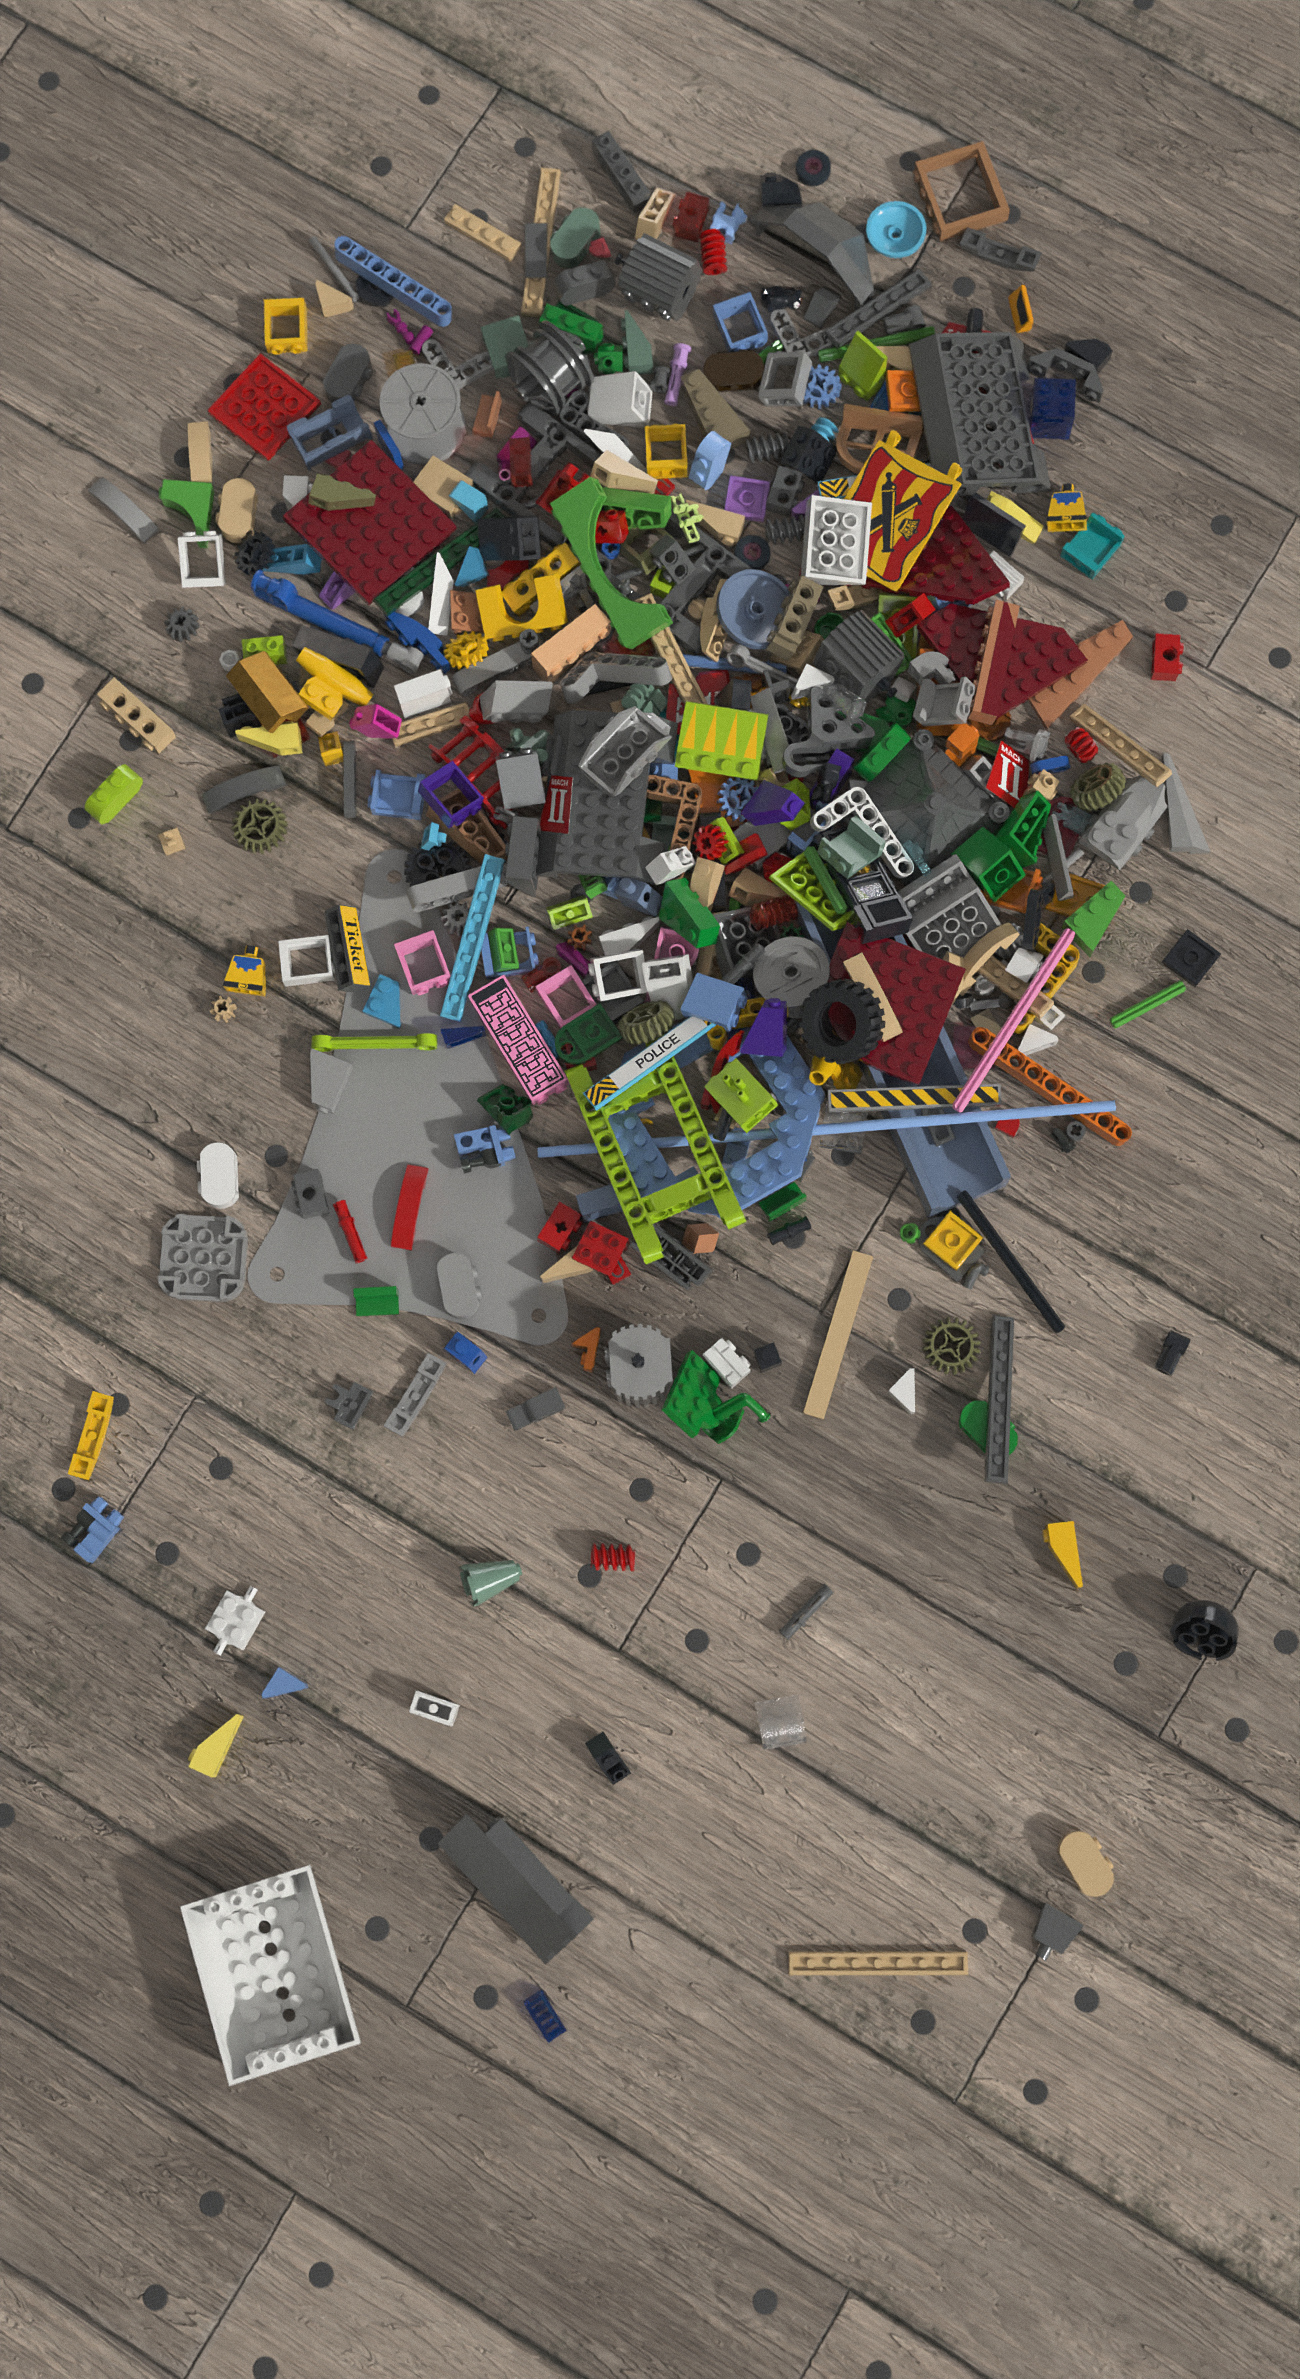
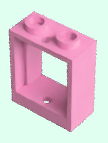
(417, 943)
(556, 982)

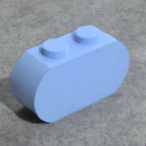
(709, 460)

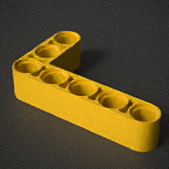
(1064, 967)

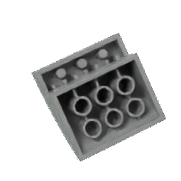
(947, 910)

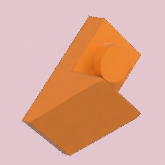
(589, 1342)

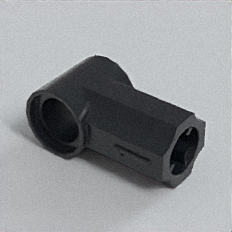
(1174, 1348)

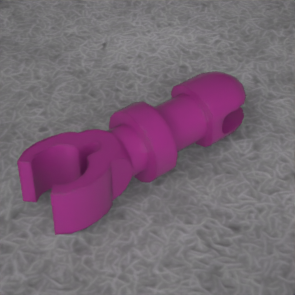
(401, 327)

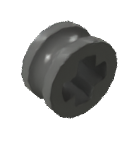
(1077, 1124)

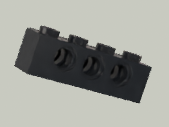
(234, 705)

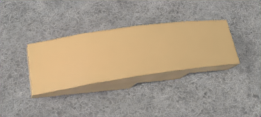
(860, 971)

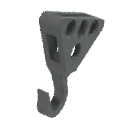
(839, 735)

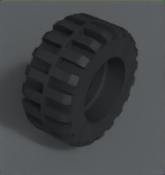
(817, 1029)

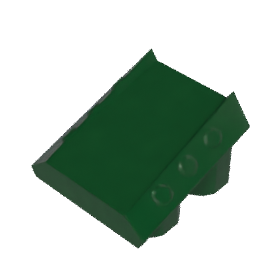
(507, 1108)

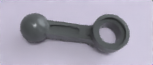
(968, 1001)

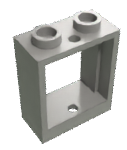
(785, 397)

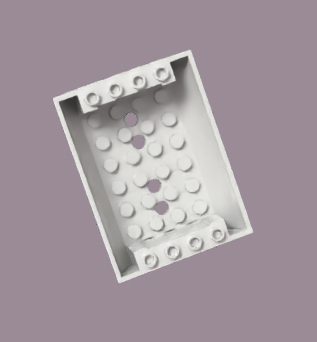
(244, 1980)

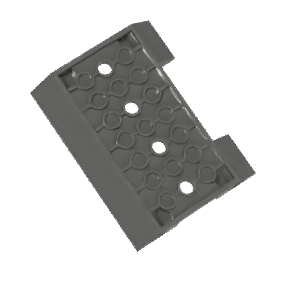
(957, 411)

